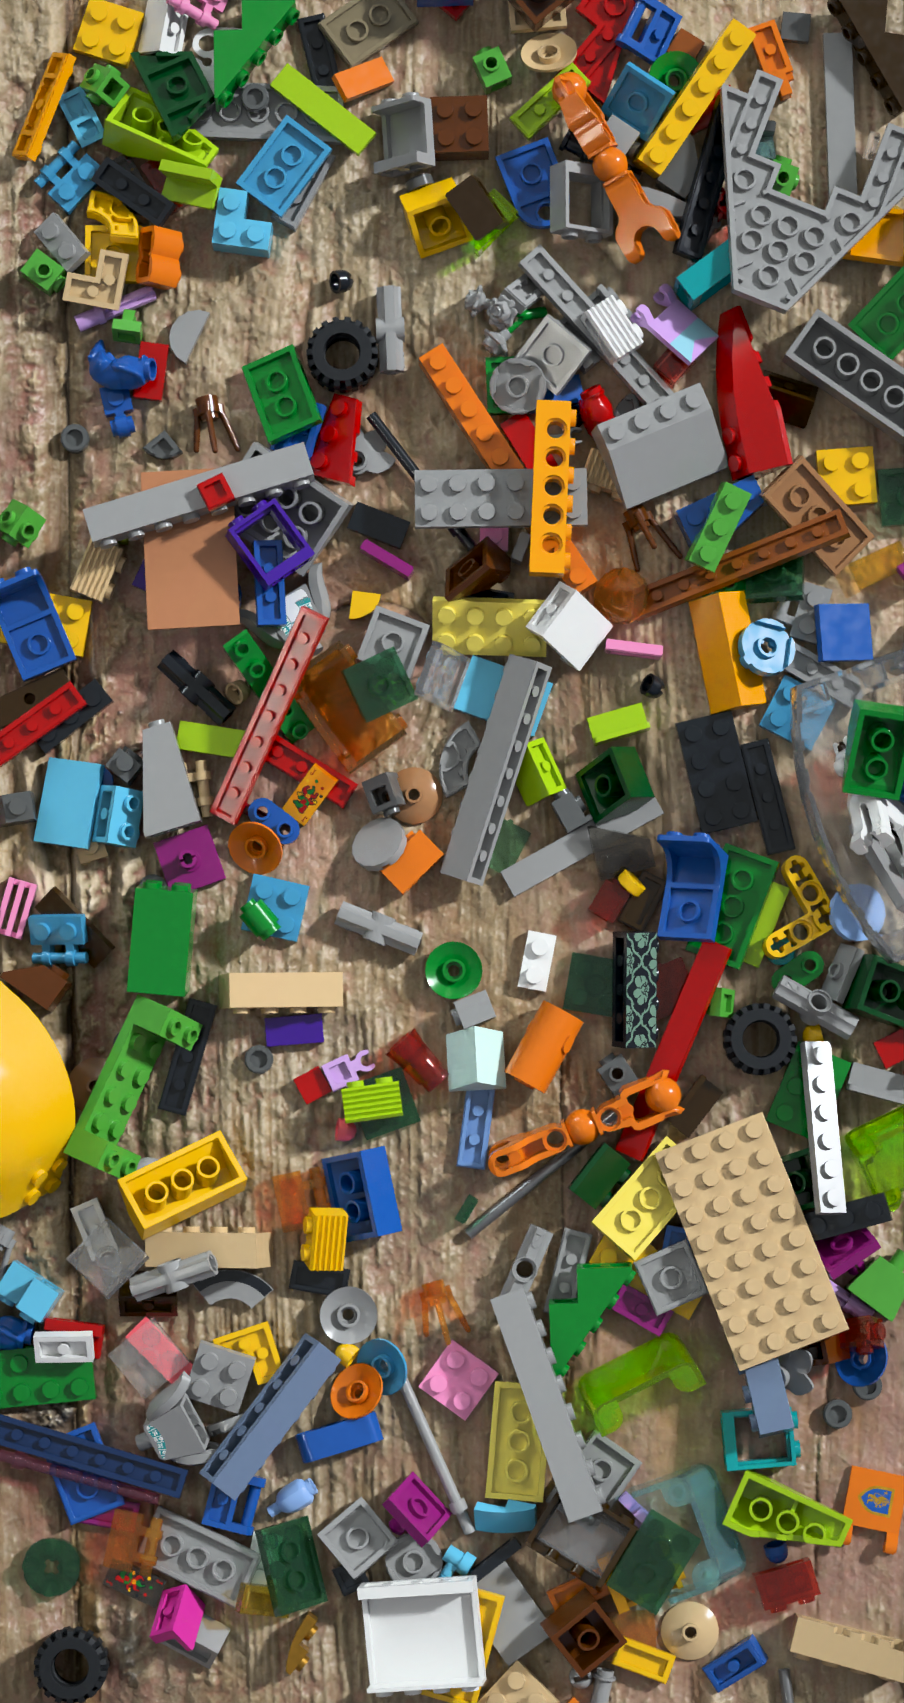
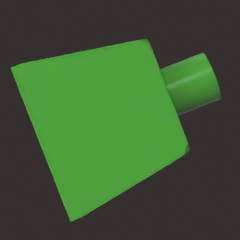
(881, 1284)

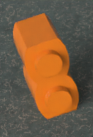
(159, 257)

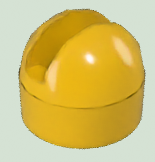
(812, 1033)
(346, 1353)

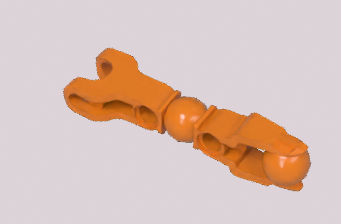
(611, 166)
(584, 1126)

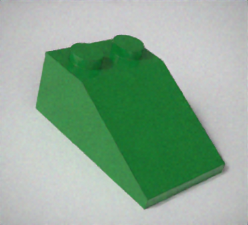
(874, 750)

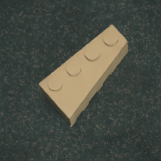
(281, 991)
(231, 1249)
(848, 1647)

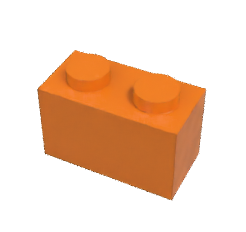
(414, 863)

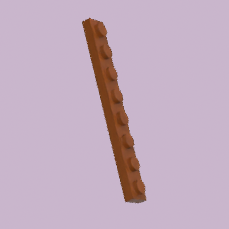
(746, 562)

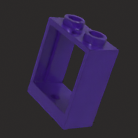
(286, 568)

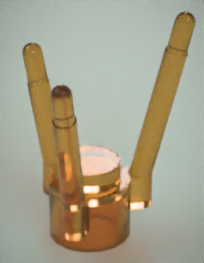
(435, 1293)

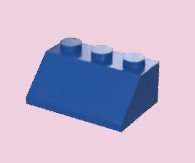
(366, 1192)

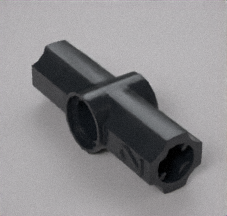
(196, 687)

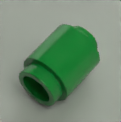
(259, 919)

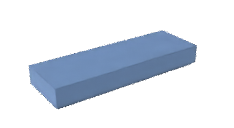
(475, 1129)

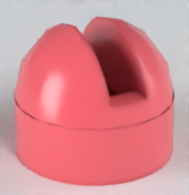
(343, 1131)

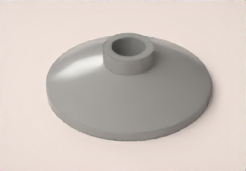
(359, 1325)

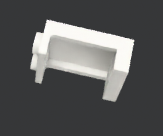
(569, 625)

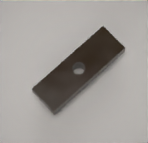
(14, 703)
(98, 945)

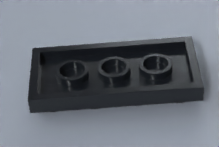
(716, 772)

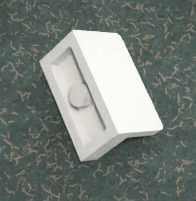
(162, 28)

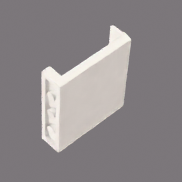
(423, 1635)

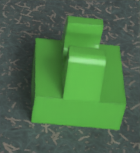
(127, 328)
(722, 1003)

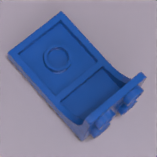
(32, 625)
(692, 887)

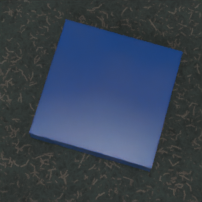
(843, 632)

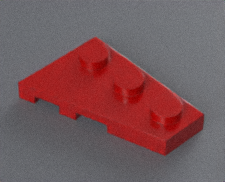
(335, 446)

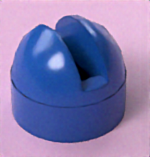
(776, 1551)

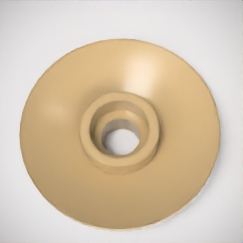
(548, 52)
(687, 1615)

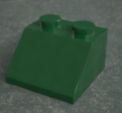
(614, 784)
(599, 1176)

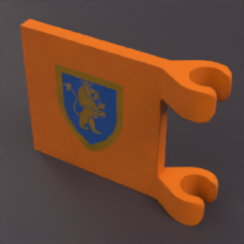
(875, 1503)

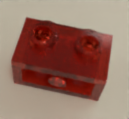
(786, 1585)

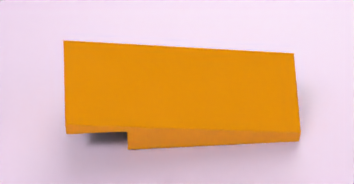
(717, 628)

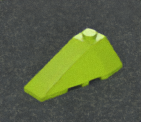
(781, 1513)

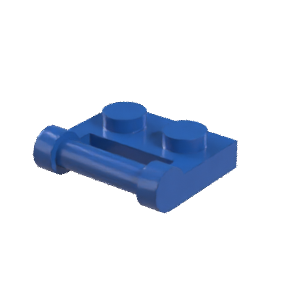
(655, 34)
(221, 1508)

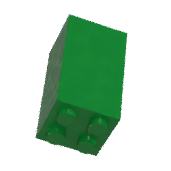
(162, 938)

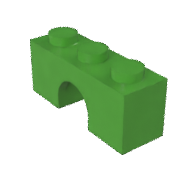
(719, 527)

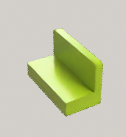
(190, 184)
(618, 724)
(538, 773)

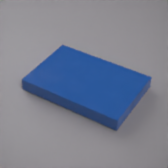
(82, 1500)

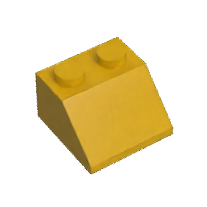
(433, 219)

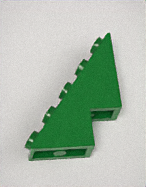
(242, 50)
(256, 671)
(575, 1317)

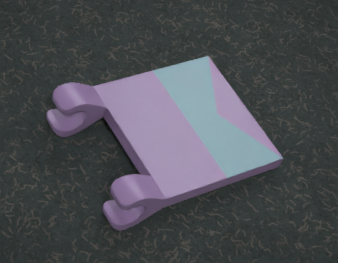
(676, 326)

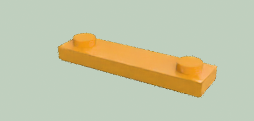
(44, 106)

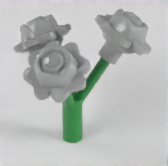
(501, 314)

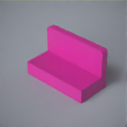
(178, 1617)

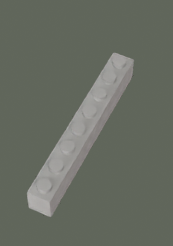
(181, 500)
(495, 769)
(547, 1405)

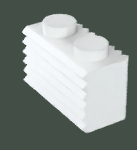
(612, 329)

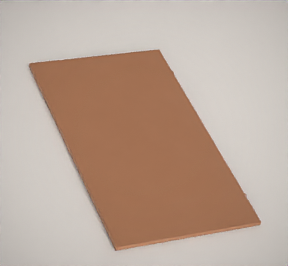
(190, 568)

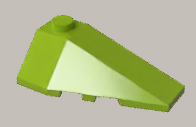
(139, 132)

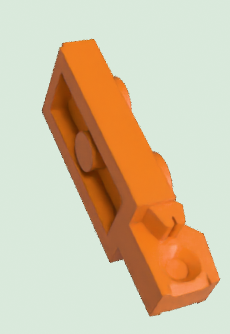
(773, 55)

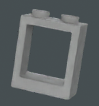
(559, 203)

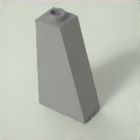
(166, 785)

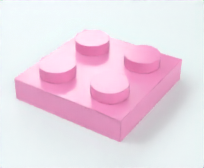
(458, 1380)

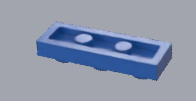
(269, 604)

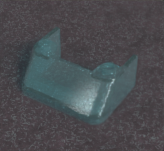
(702, 1489)

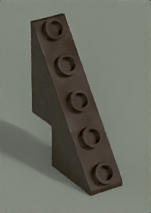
(877, 50)

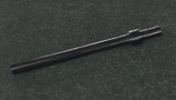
(410, 466)

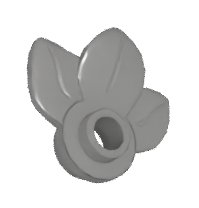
(371, 451)
(794, 1371)

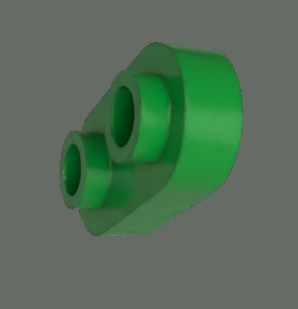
(796, 969)

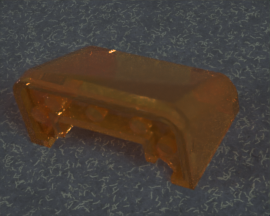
(336, 716)

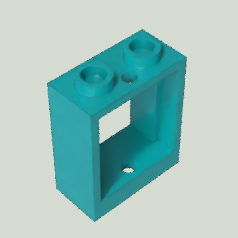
(704, 278)
(730, 1449)

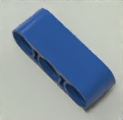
(338, 1437)

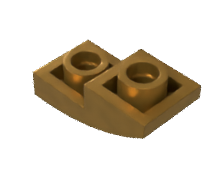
(297, 1654)

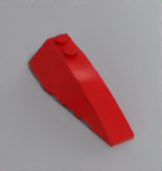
(748, 414)

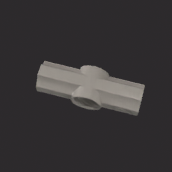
(390, 330)
(378, 928)
(826, 1012)
(531, 1250)
(173, 1275)

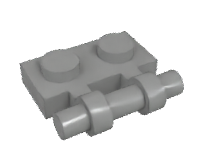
(803, 622)

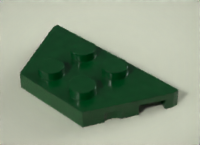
(175, 88)

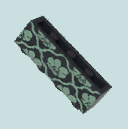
(634, 989)

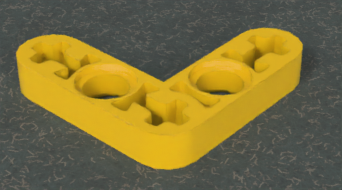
(810, 919)

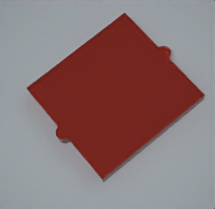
(670, 985)

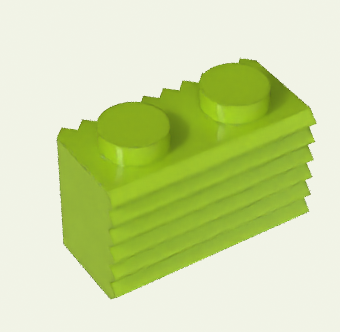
(371, 1101)

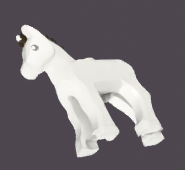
(873, 817)

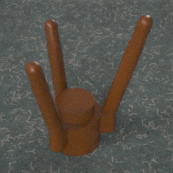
(207, 410)
(639, 521)

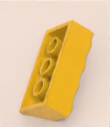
(181, 1184)

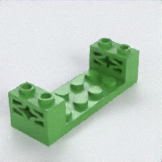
(122, 1082)

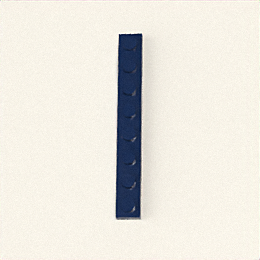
(92, 1456)

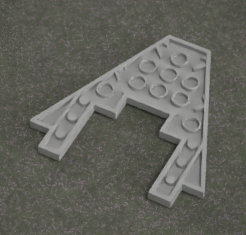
(778, 241)

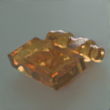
(292, 1199)
(124, 1540)

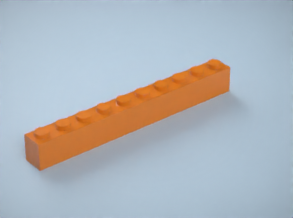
(490, 443)

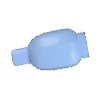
(293, 1497)

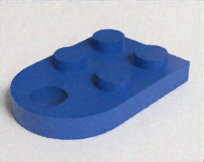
(528, 180)

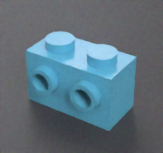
(118, 816)

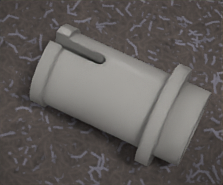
(602, 1685)

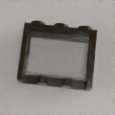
(583, 1547)

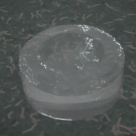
(871, 146)

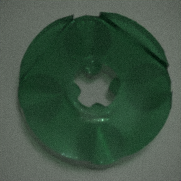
(50, 1583)

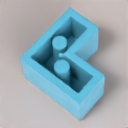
(234, 231)
(30, 1292)

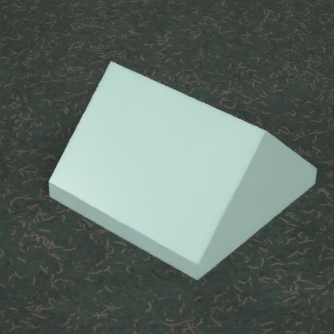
(475, 1059)

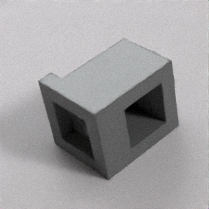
(126, 765)
(376, 791)
(570, 810)
(605, 1071)

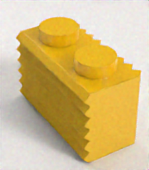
(325, 1239)

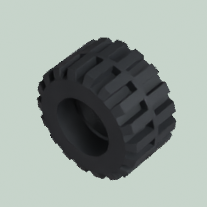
(338, 331)
(784, 1039)
(59, 1687)

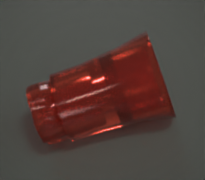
(417, 1060)

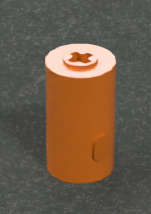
(543, 1047)

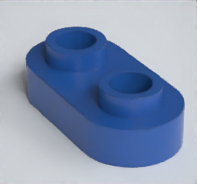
(274, 819)

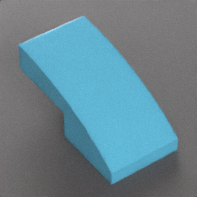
(81, 117)
(512, 1518)

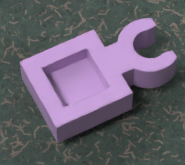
(343, 1070)
(634, 1507)

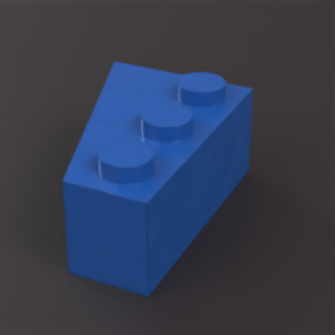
(693, 517)

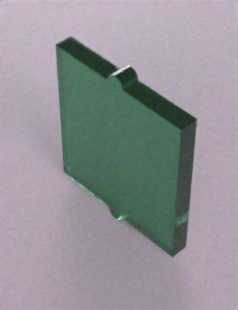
(508, 846)

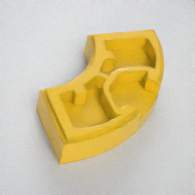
(115, 216)

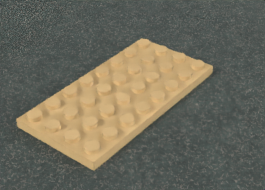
(751, 1241)

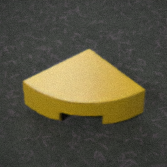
(363, 604)

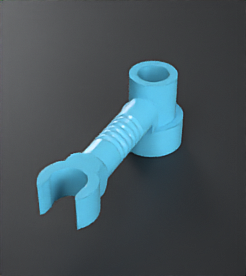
(457, 1562)

